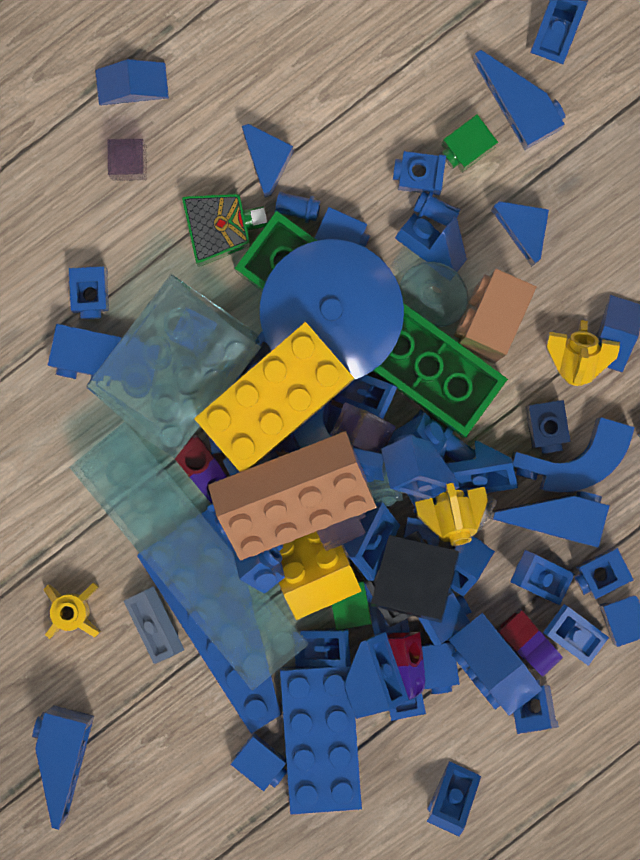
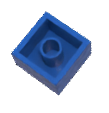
(493, 666)

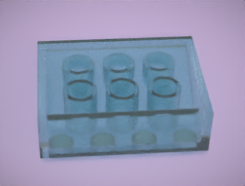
(173, 364)

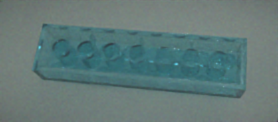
(188, 555)

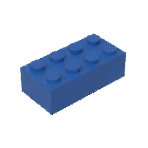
(320, 740)

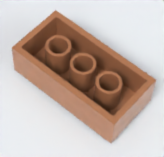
(496, 315)
(292, 496)

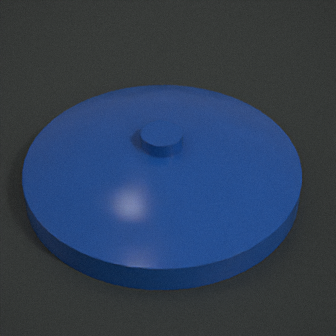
(342, 296)

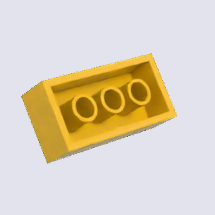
(274, 398)

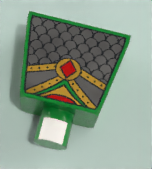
(220, 225)

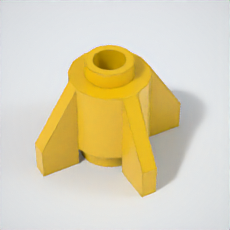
(580, 356)
(454, 515)
(78, 604)

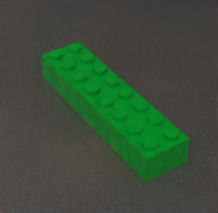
(425, 360)

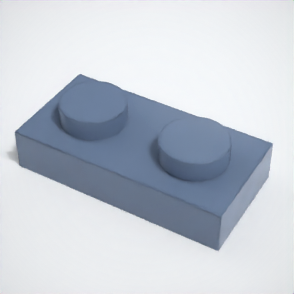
(154, 625)

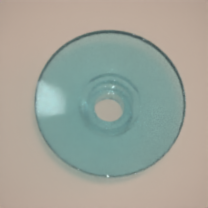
(438, 308)

